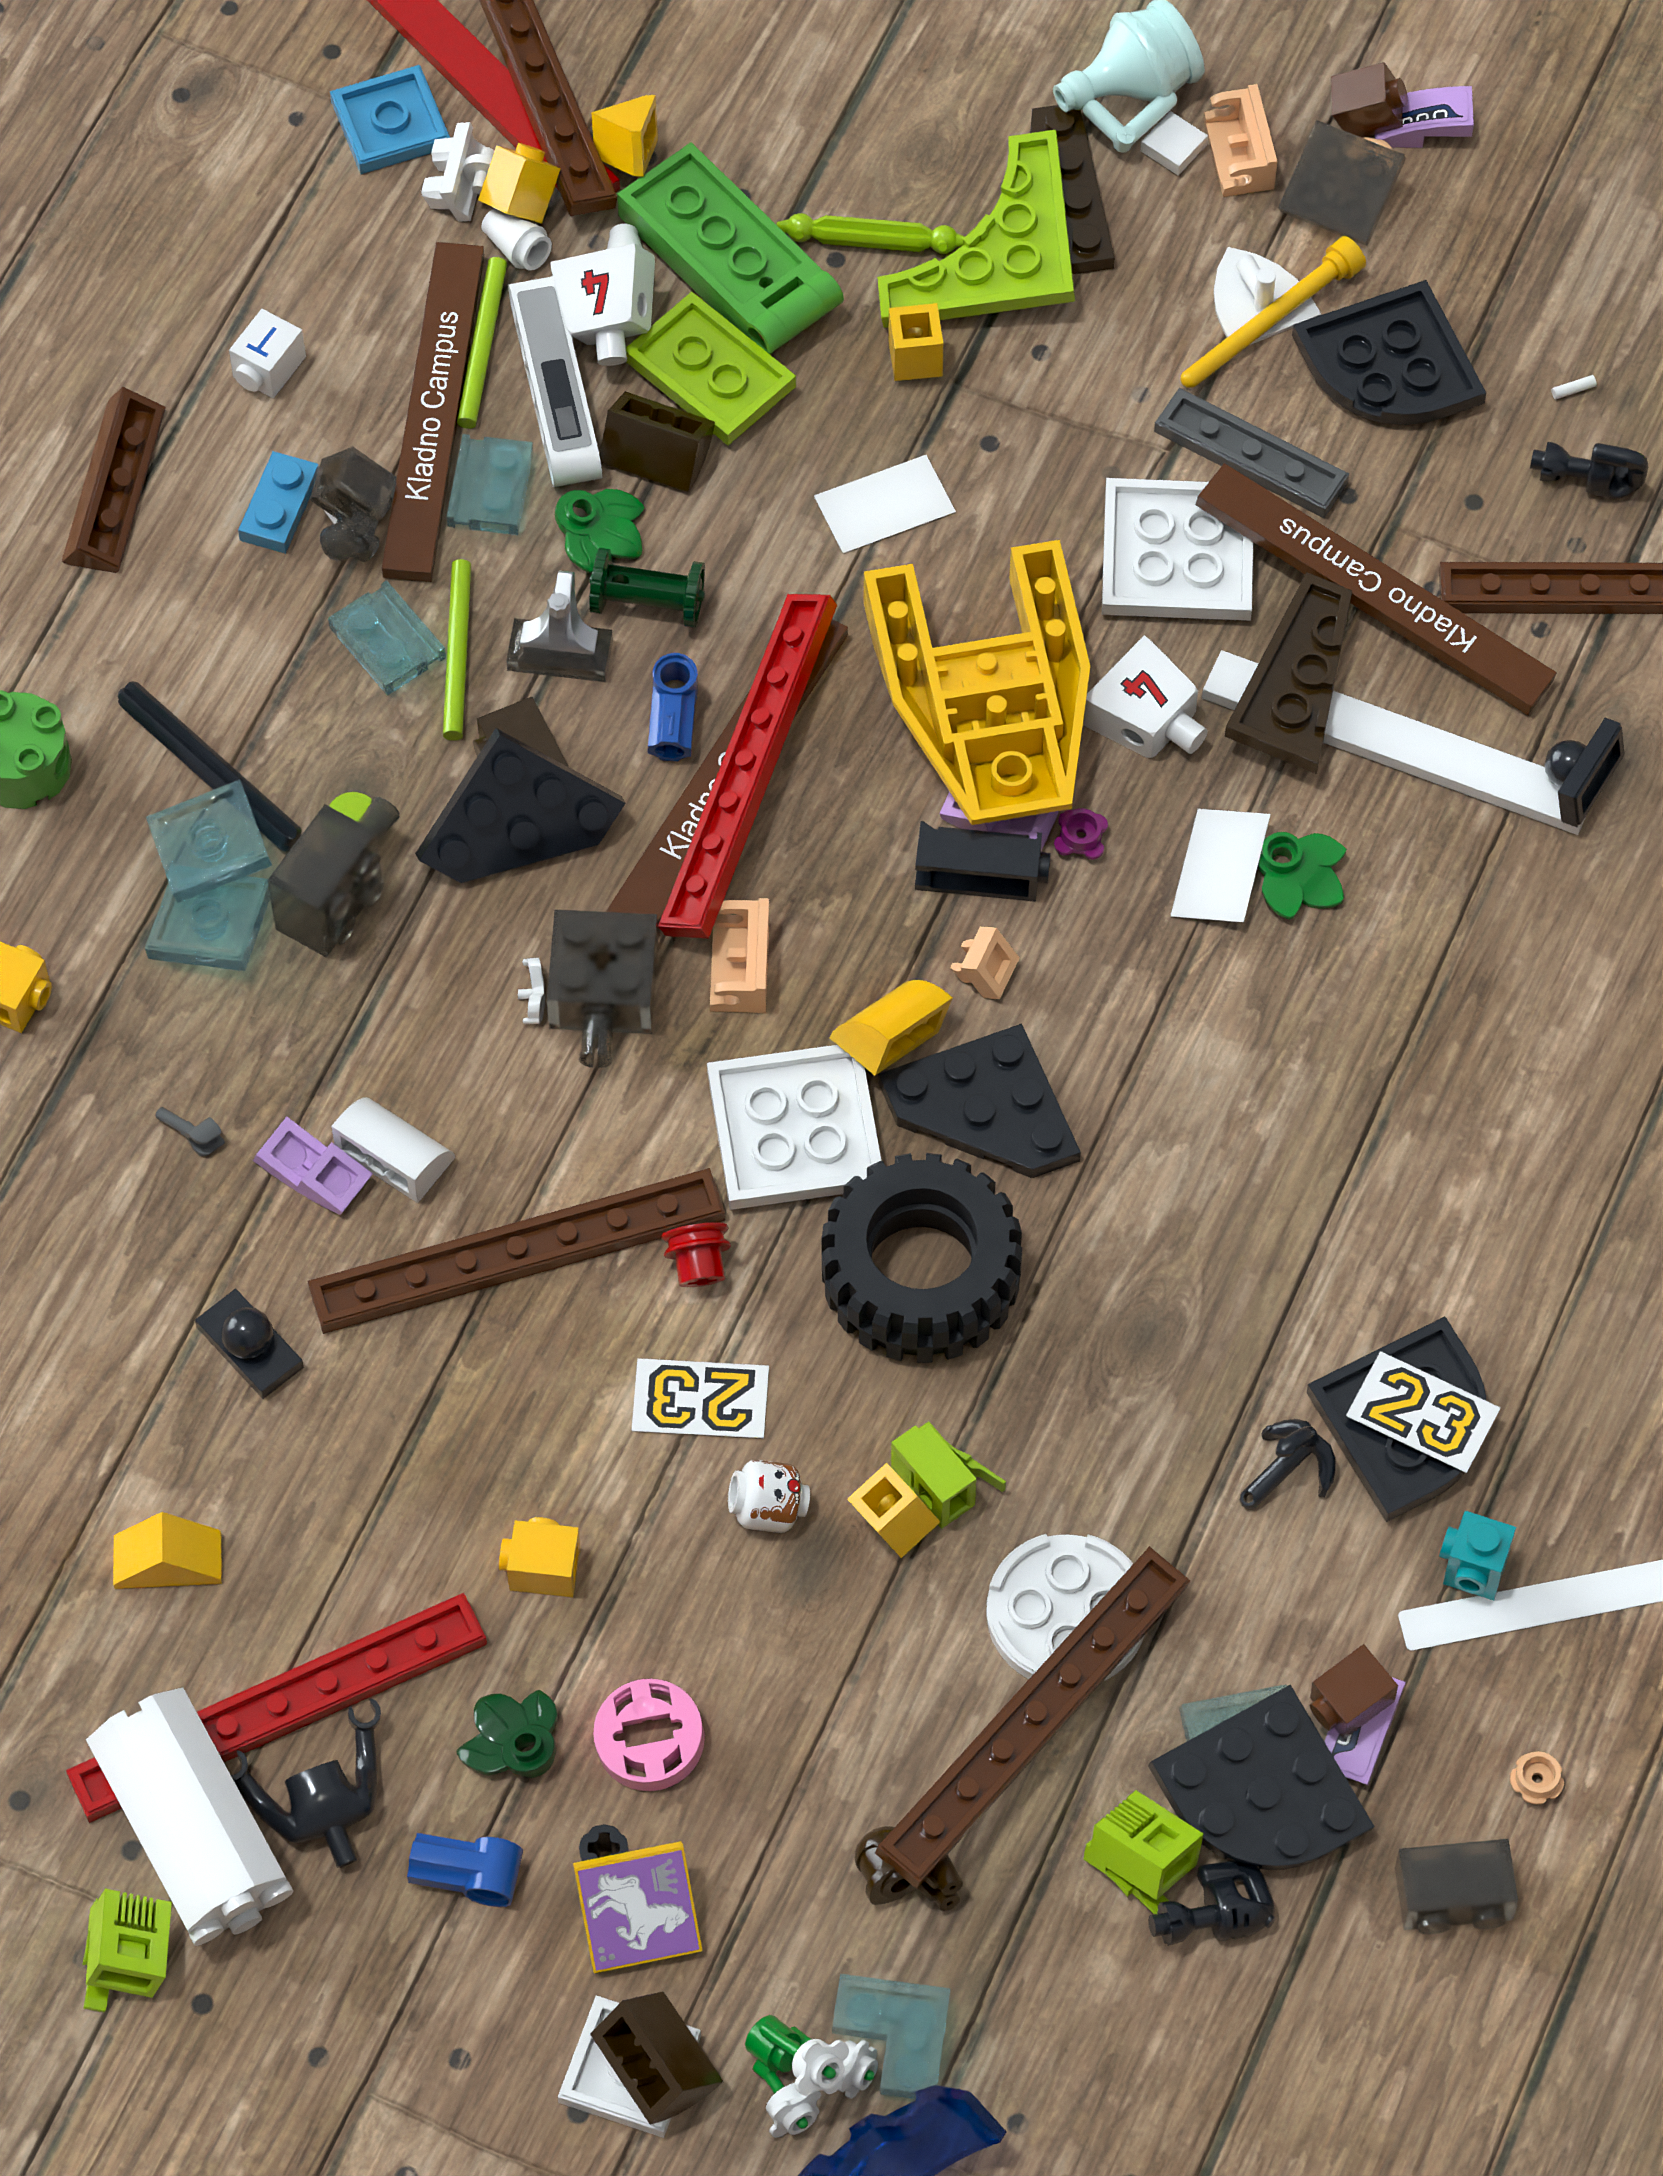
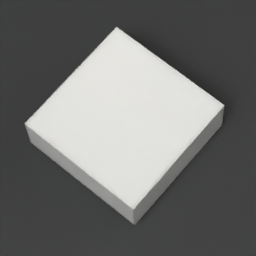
(1174, 143)

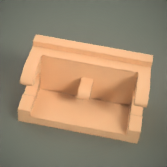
(1241, 142)
(740, 957)

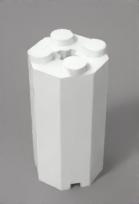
(189, 1816)

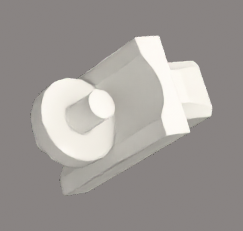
(465, 171)

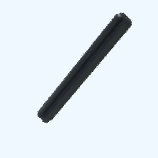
(205, 761)

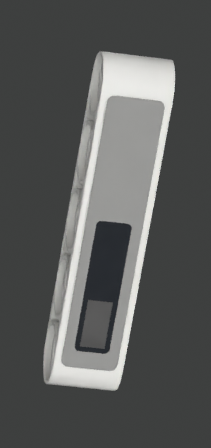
(555, 383)

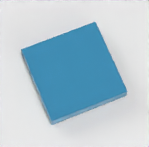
(389, 118)

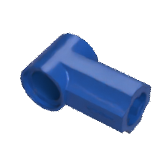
(672, 708)
(480, 1870)

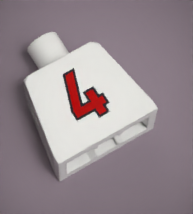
(607, 297)
(1145, 703)

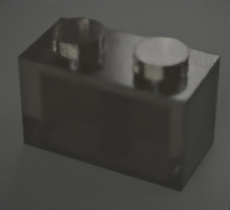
(1456, 1886)

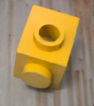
(519, 182)
(915, 342)
(22, 985)
(893, 1510)
(541, 1557)

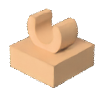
(987, 962)

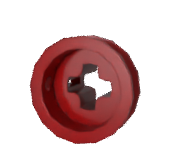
(698, 1253)

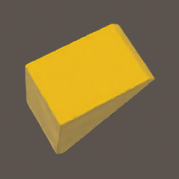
(627, 134)
(167, 1553)

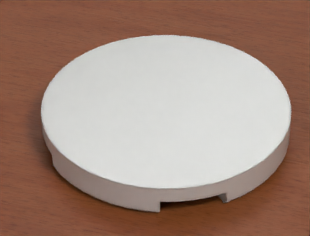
(1046, 1593)

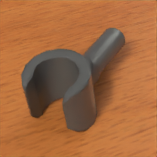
(202, 1138)

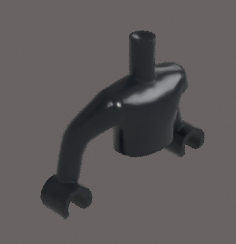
(322, 1796)

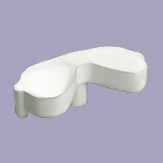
(536, 994)

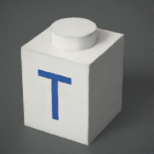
(267, 354)

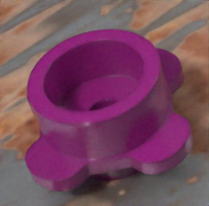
(1081, 821)

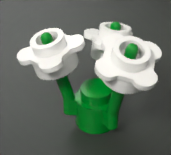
(814, 2065)

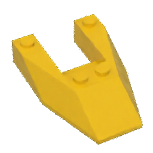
(996, 711)

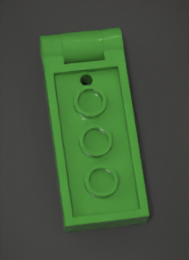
(728, 249)

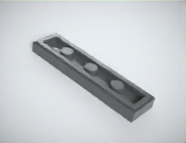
(1251, 452)

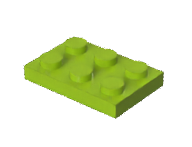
(710, 367)

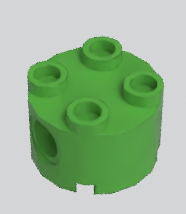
(32, 750)

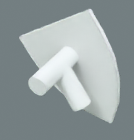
(1250, 284)

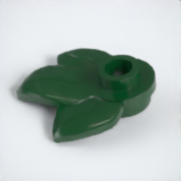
(509, 1729)

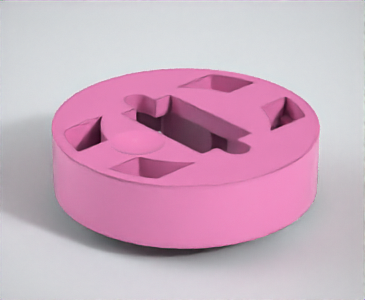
(654, 1756)

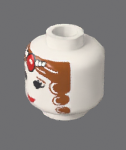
(768, 1496)

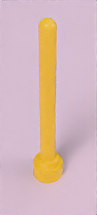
(1341, 261)

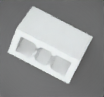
(391, 1148)

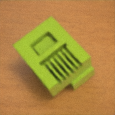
(939, 1472)
(1143, 1849)
(125, 1947)

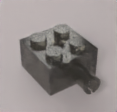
(330, 876)
(602, 977)

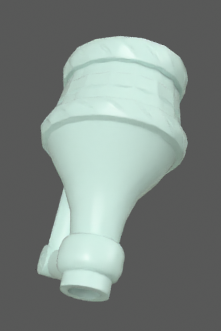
(1143, 58)

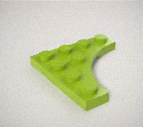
(1011, 256)

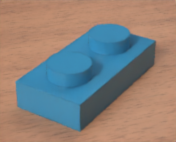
(278, 502)

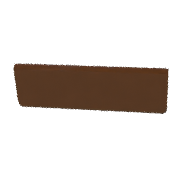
(114, 482)

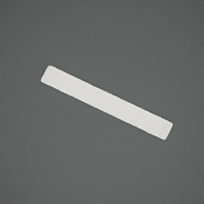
(1533, 1605)

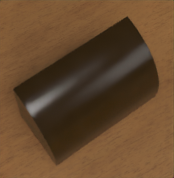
(655, 441)
(655, 2056)

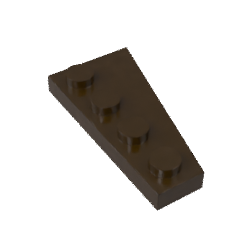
(1085, 215)
(1294, 682)

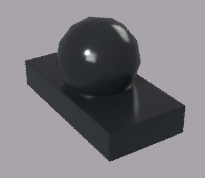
(1584, 769)
(249, 1343)

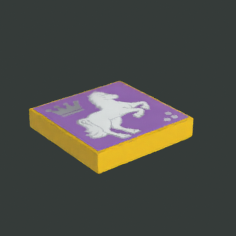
(637, 1907)

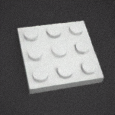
(1171, 555)
(792, 1124)

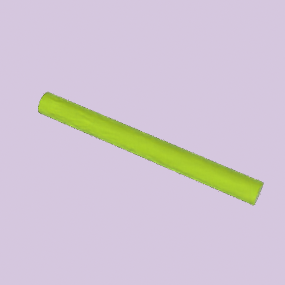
(482, 343)
(457, 650)

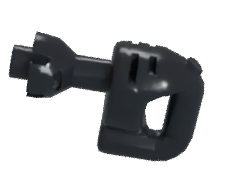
(1609, 473)
(1224, 1907)

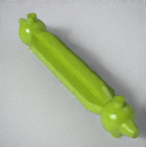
(871, 233)

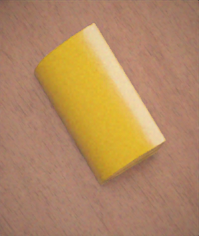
(893, 1025)

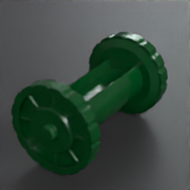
(647, 587)

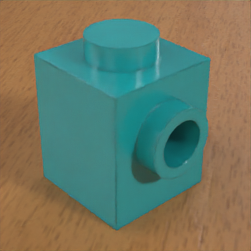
(1477, 1554)

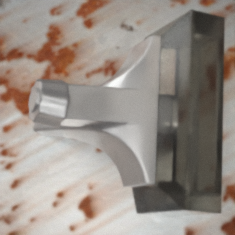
(559, 640)

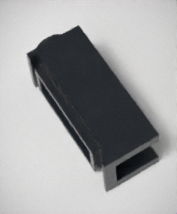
(980, 863)

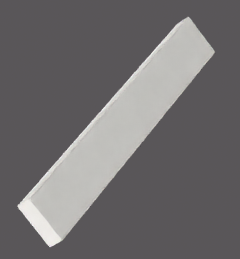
(1415, 748)

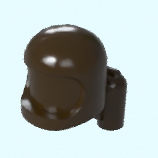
(887, 1885)

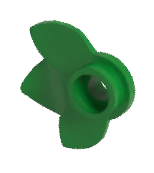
(606, 526)
(1307, 875)

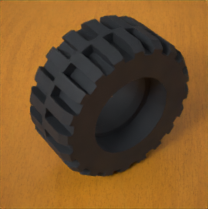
(930, 1197)

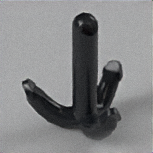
(1291, 1452)

